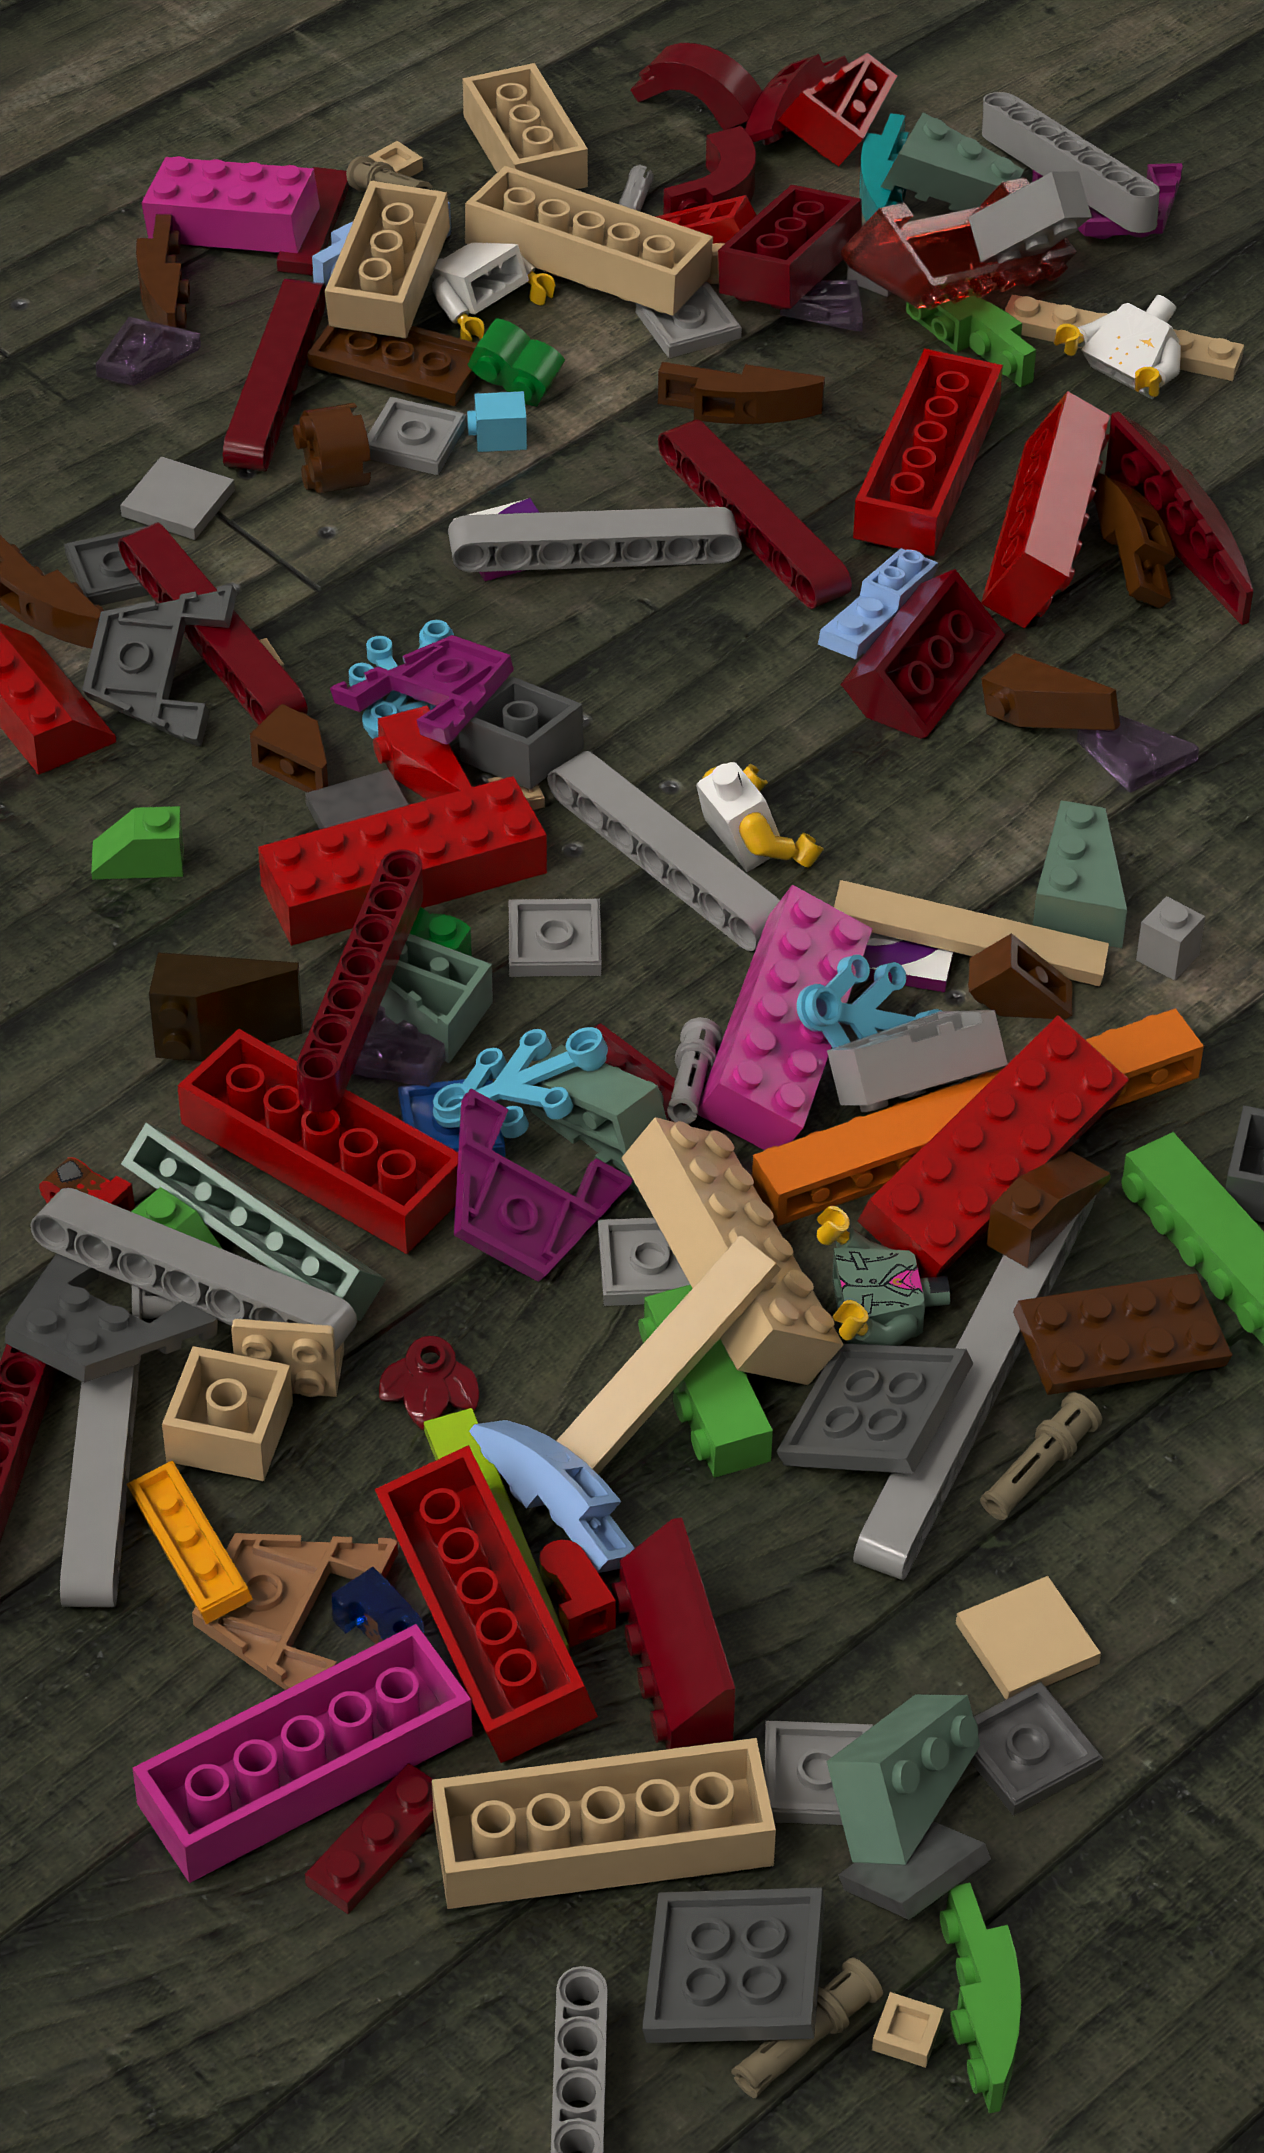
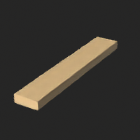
(967, 930)
(669, 1354)

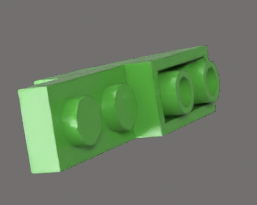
(985, 330)
(988, 1995)

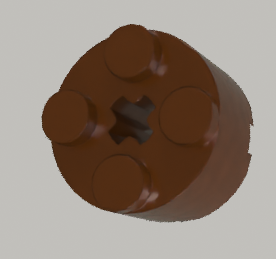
(333, 448)

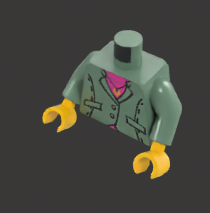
(876, 1286)

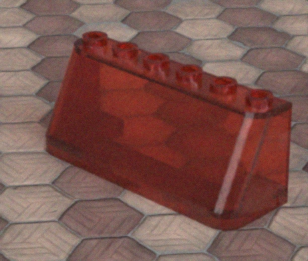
(938, 256)

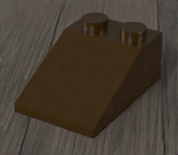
(208, 998)

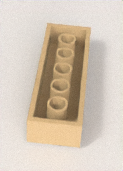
(591, 240)
(702, 1207)
(603, 1823)

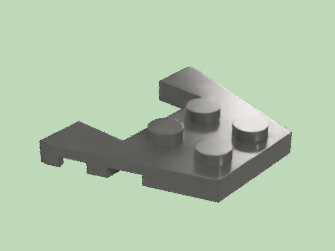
(138, 657)
(88, 1336)

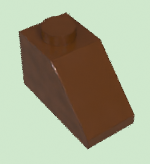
(290, 749)
(1018, 982)

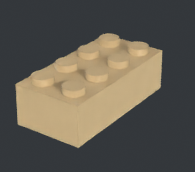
(524, 125)
(387, 259)

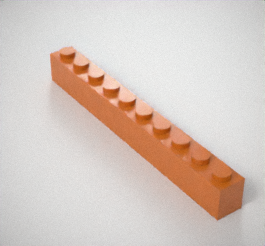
(870, 1149)

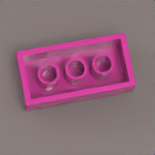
(234, 203)

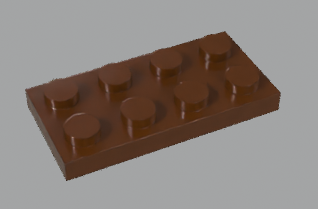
(419, 365)
(1121, 1333)

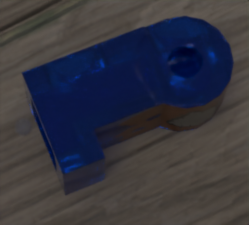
(373, 1607)

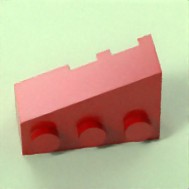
(840, 108)

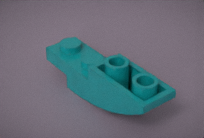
(876, 161)

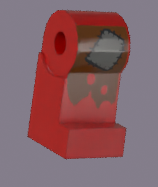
(79, 1176)
(583, 1597)

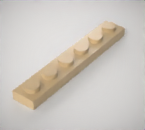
(1198, 353)

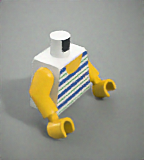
(744, 821)

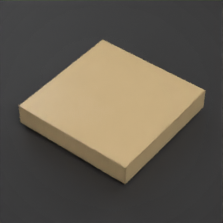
(1028, 1637)

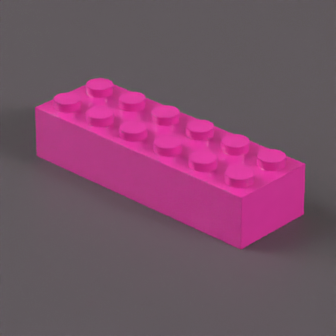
(767, 1056)
(302, 1752)

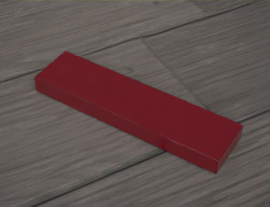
(332, 191)

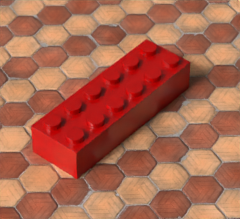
(928, 452)
(1047, 511)
(463, 838)
(1008, 1129)
(345, 1158)
(486, 1604)

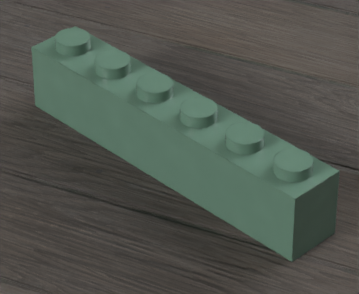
(250, 1218)

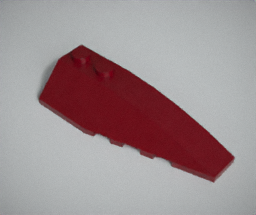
(1188, 513)

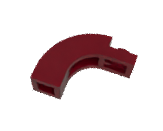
(707, 75)
(732, 170)

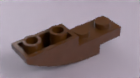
(160, 276)
(746, 398)
(1140, 534)
(46, 601)

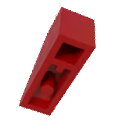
(715, 219)
(417, 760)

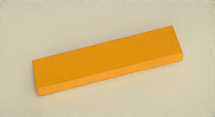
(189, 1542)

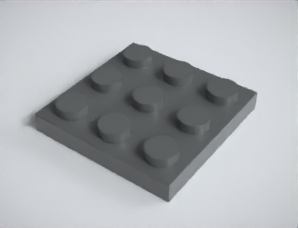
(875, 1408)
(735, 1965)

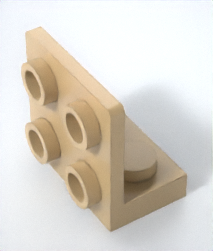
(304, 1347)

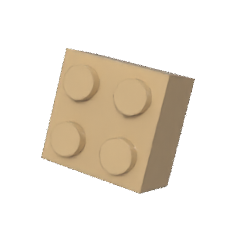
(227, 1413)

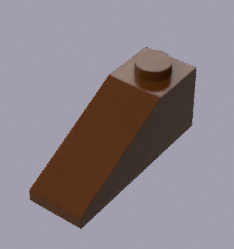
(1047, 697)
(1042, 1206)

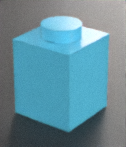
(498, 421)

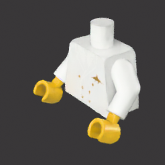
(480, 276)
(1129, 345)

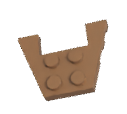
(284, 1585)

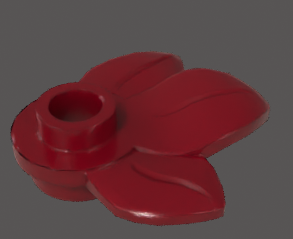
(429, 1386)

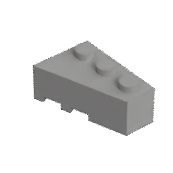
(1031, 218)
(916, 1057)

